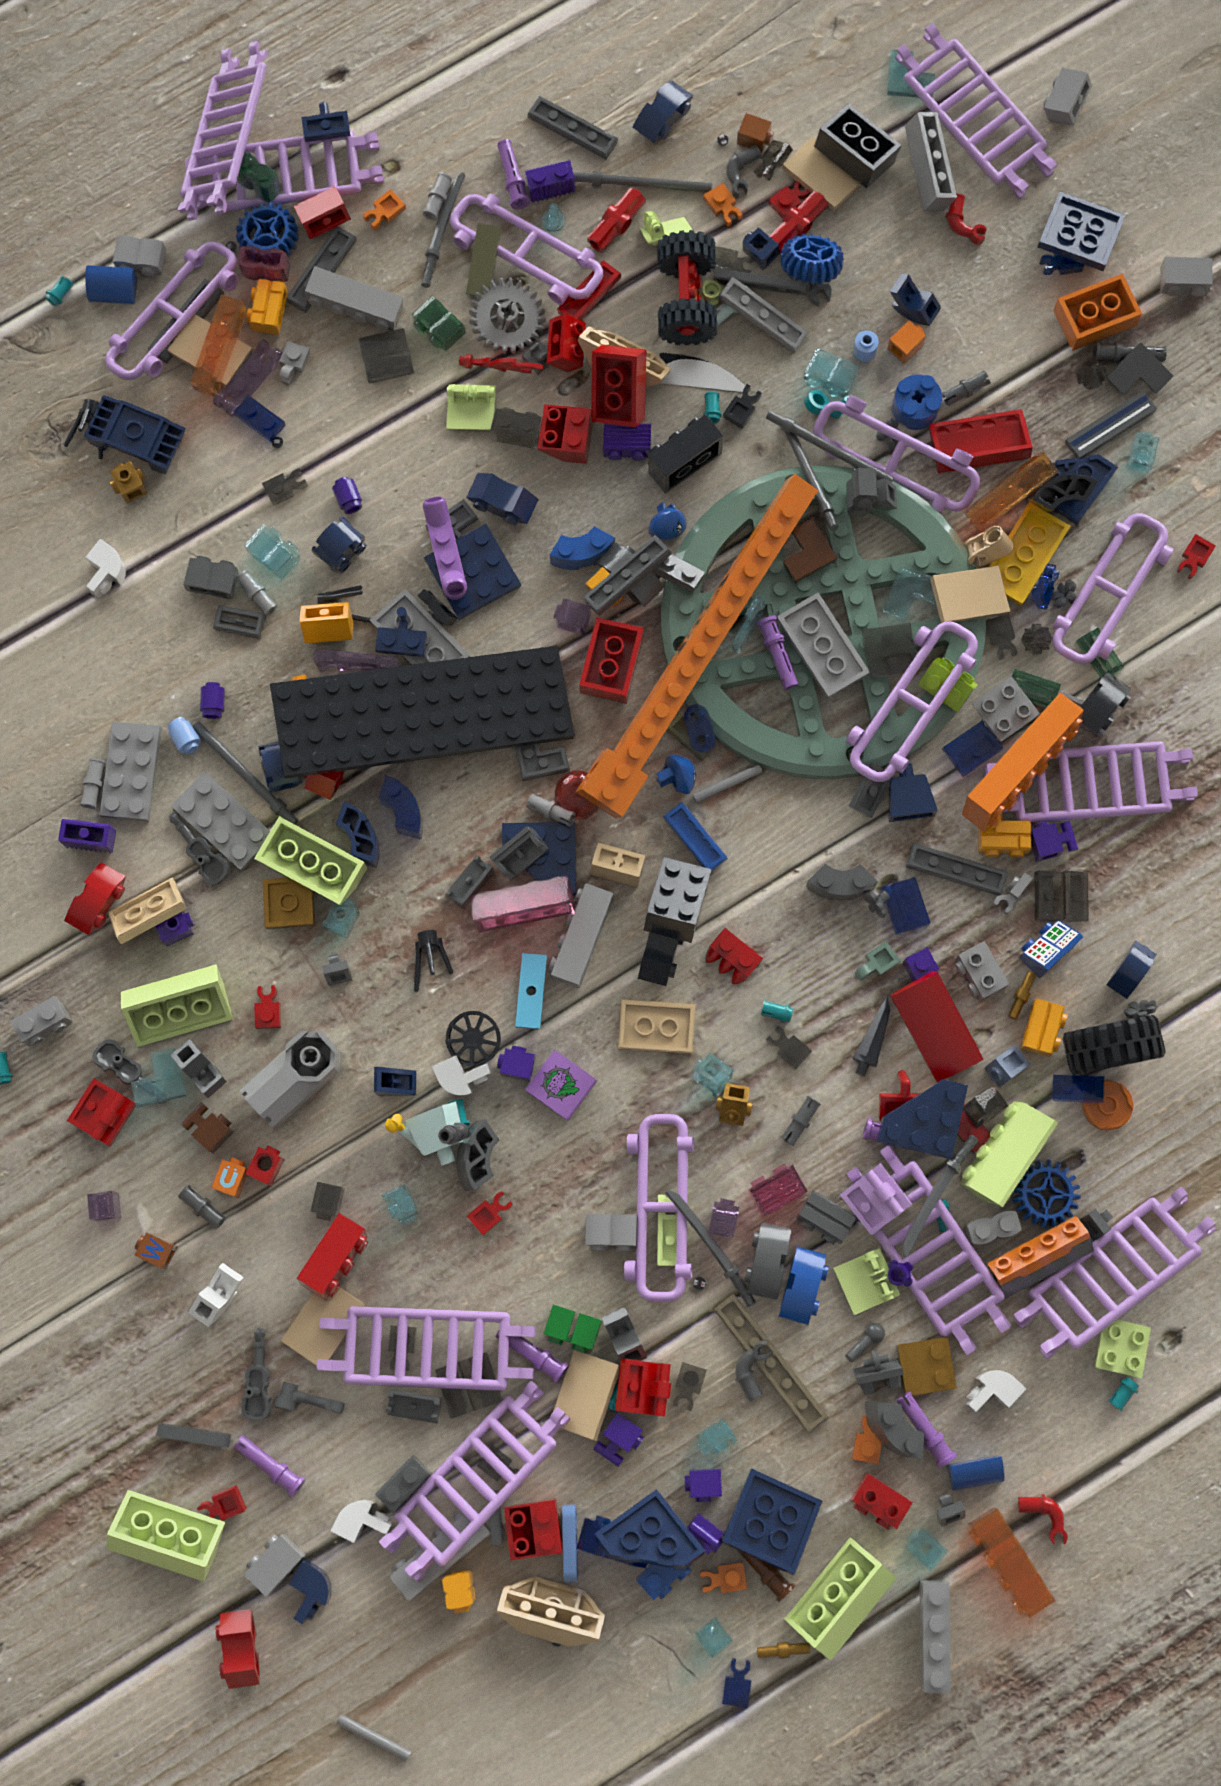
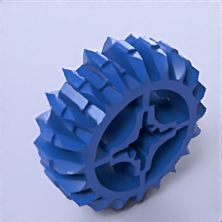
(268, 221)
(812, 259)
(1045, 1205)

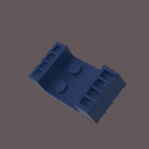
(135, 433)

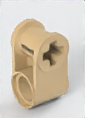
(988, 546)

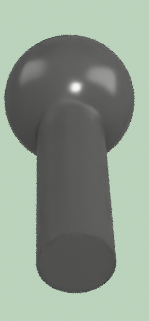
(873, 1334)

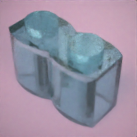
(830, 373)
(272, 551)

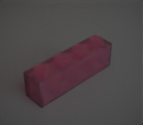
(522, 904)

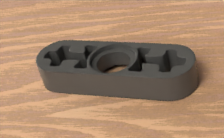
(193, 1435)

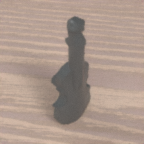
(212, 866)
(111, 1057)
(256, 1401)

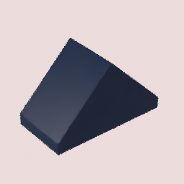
(394, 1082)

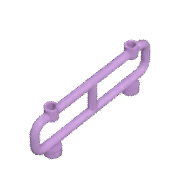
(559, 291)
(150, 363)
(959, 461)
(926, 640)
(1103, 646)
(637, 1269)

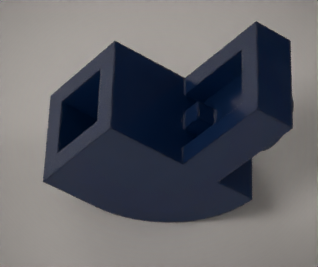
(912, 303)
(1131, 969)
(315, 1584)

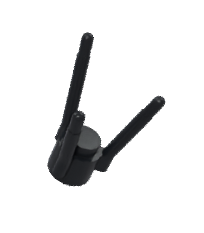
(84, 416)
(334, 596)
(428, 944)

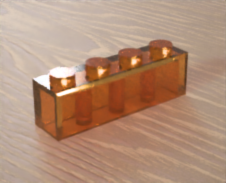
(218, 345)
(1010, 491)
(1011, 1562)

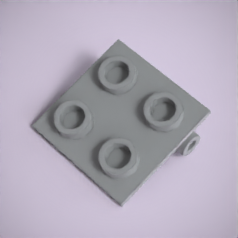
(1005, 709)

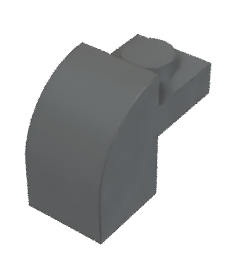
(199, 1068)
(623, 1335)

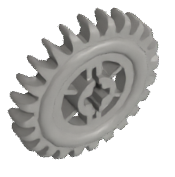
(514, 296)

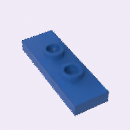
(695, 837)

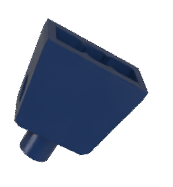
(910, 797)

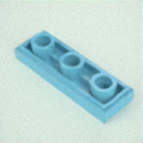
(531, 976)

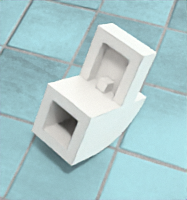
(109, 568)
(455, 1080)
(216, 1296)
(996, 1383)
(355, 1516)

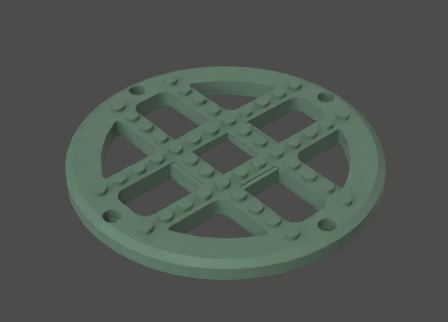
(814, 752)

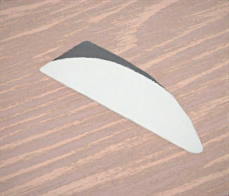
(698, 373)

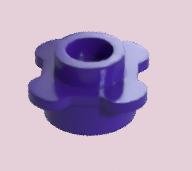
(894, 1276)

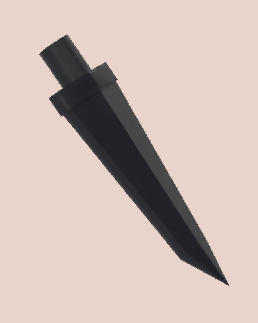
(870, 1048)

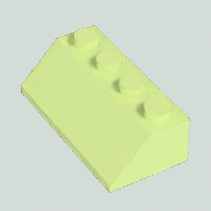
(311, 861)
(176, 1005)
(1007, 1153)
(165, 1535)
(840, 1598)

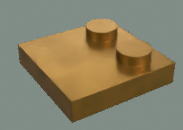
(287, 904)
(926, 1366)

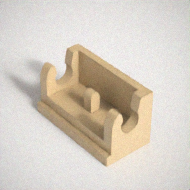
(617, 865)

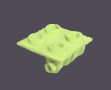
(654, 229)
(470, 407)
(866, 1281)
(1123, 1348)

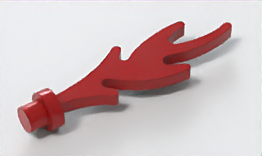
(499, 364)

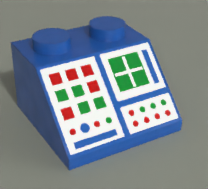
(1050, 947)

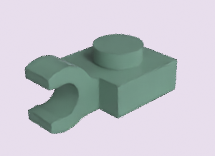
(880, 960)

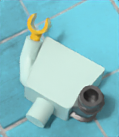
(432, 1131)

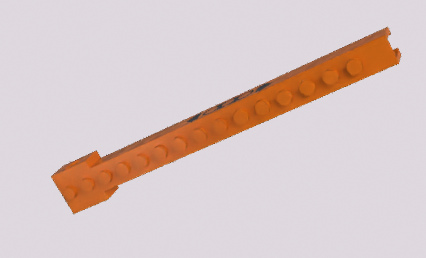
(617, 773)

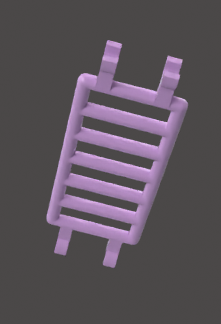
(1008, 173)
(373, 175)
(220, 187)
(1118, 809)
(1163, 1210)
(968, 1253)
(428, 1316)
(392, 1540)

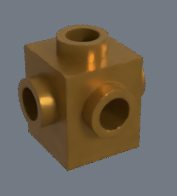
(128, 481)
(734, 1104)

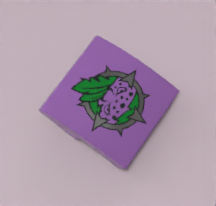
(561, 1085)

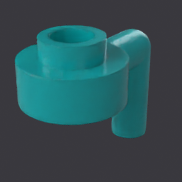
(817, 400)

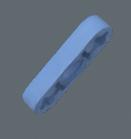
(570, 1542)

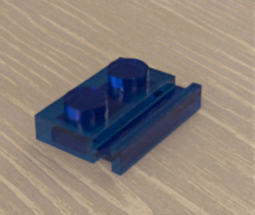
(972, 748)
(906, 906)

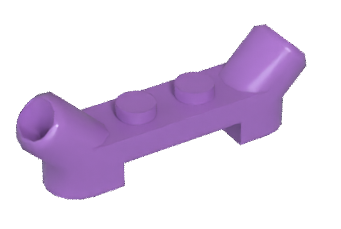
(445, 547)

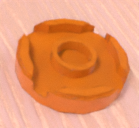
(1115, 1109)

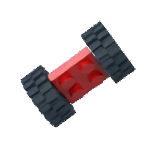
(687, 258)

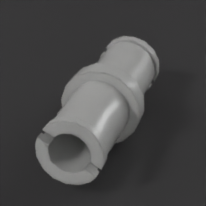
(437, 196)
(256, 592)
(92, 783)
(550, 810)

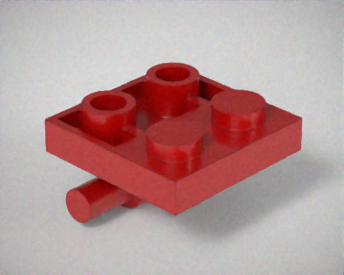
(102, 1112)
(643, 1387)

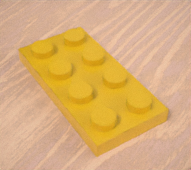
(1034, 544)

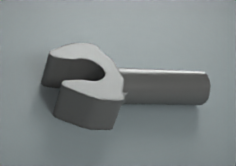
(819, 288)

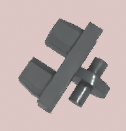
(878, 1369)

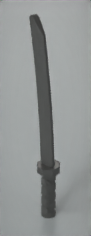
(433, 254)
(952, 1168)
(730, 1270)

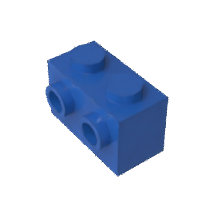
(657, 1579)

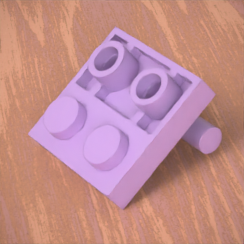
(876, 1199)

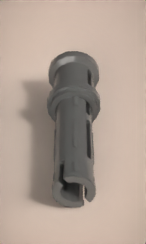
(1117, 351)

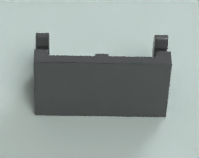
(519, 853)
(470, 882)
(413, 1406)

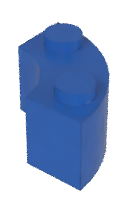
(581, 551)
(802, 1285)

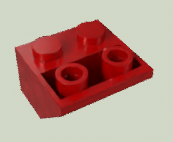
(566, 433)
(533, 1529)

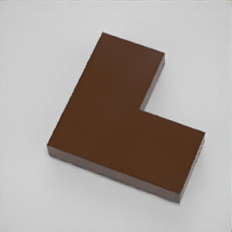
(814, 555)

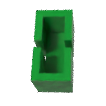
(560, 1324)

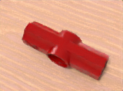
(800, 219)
(616, 220)

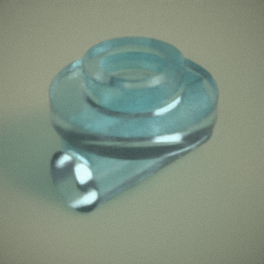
(553, 219)

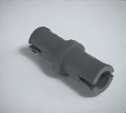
(966, 388)
(800, 1121)
(202, 1207)

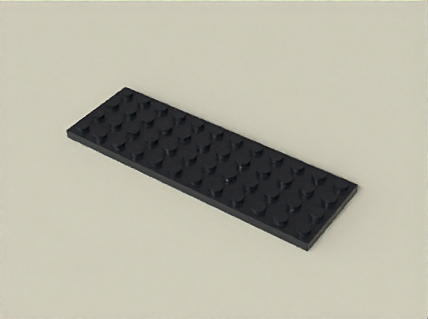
(421, 711)

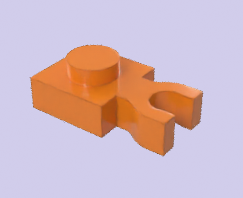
(722, 203)
(386, 208)
(866, 1445)
(729, 1577)

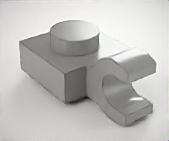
(293, 359)
(1017, 887)

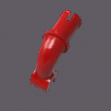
(956, 223)
(1047, 1507)

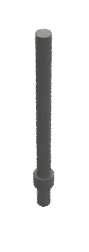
(598, 179)
(789, 426)
(824, 507)
(276, 805)

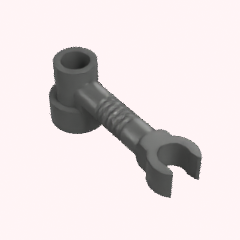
(290, 1395)

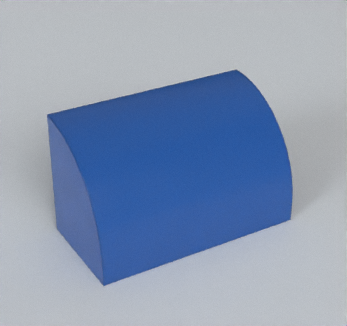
(110, 284)
(976, 1472)

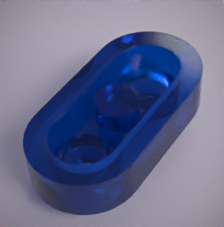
(701, 727)

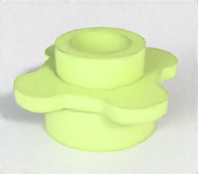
(708, 286)

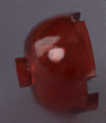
(569, 799)

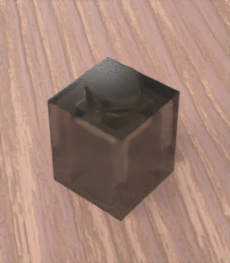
(985, 1107)
(327, 1201)

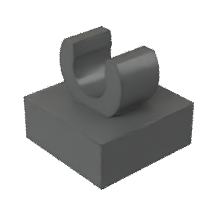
(538, 355)
(886, 495)
(336, 971)
(1096, 1223)
(949, 1512)

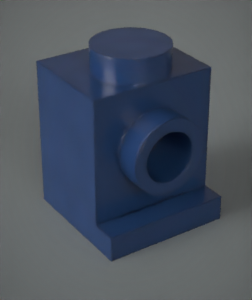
(768, 246)

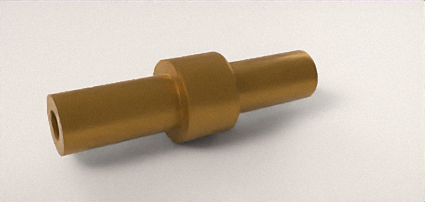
(1022, 995)
(783, 1650)

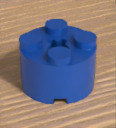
(913, 390)

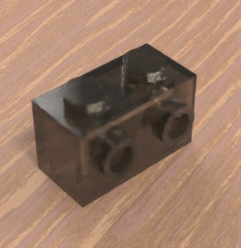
(516, 428)

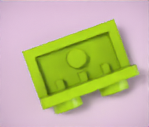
(937, 675)

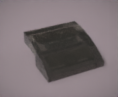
(386, 355)
(888, 649)
(1061, 896)
(468, 1400)

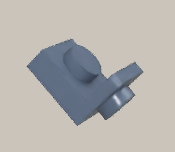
(1007, 1066)

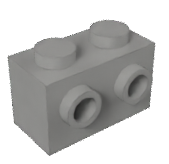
(1067, 96)
(1186, 276)
(981, 971)
(41, 1021)
(274, 1564)

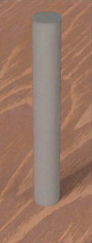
(727, 783)
(374, 1737)

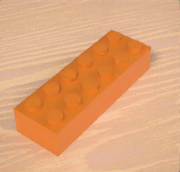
(1023, 762)

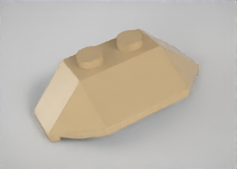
(591, 339)
(551, 1611)

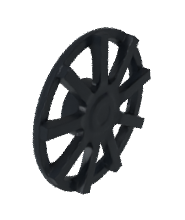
(473, 1038)

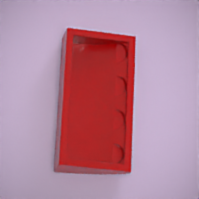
(987, 438)
(936, 1026)

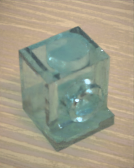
(1143, 460)
(342, 926)
(712, 1066)
(401, 1204)
(715, 1437)
(933, 1556)
(714, 1637)

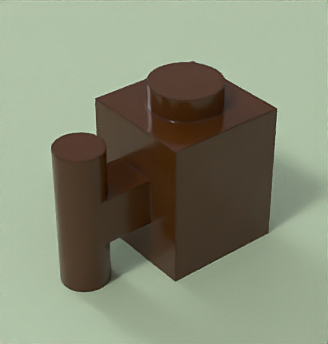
(211, 1131)

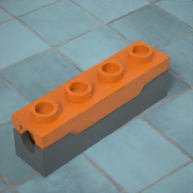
(1041, 1256)

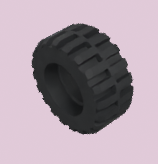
(1114, 1044)

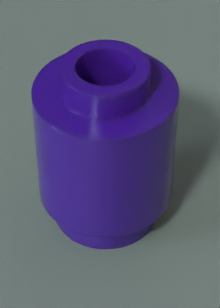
(347, 495)
(212, 700)

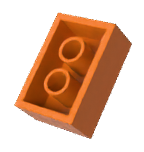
(1097, 312)

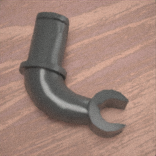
(737, 163)
(744, 1372)

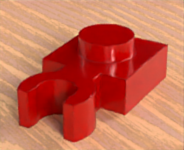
(787, 199)
(1196, 554)
(267, 1012)
(486, 1215)
(225, 1503)

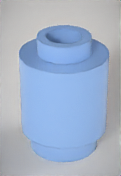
(865, 346)
(184, 736)

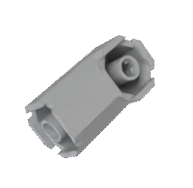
(293, 1077)

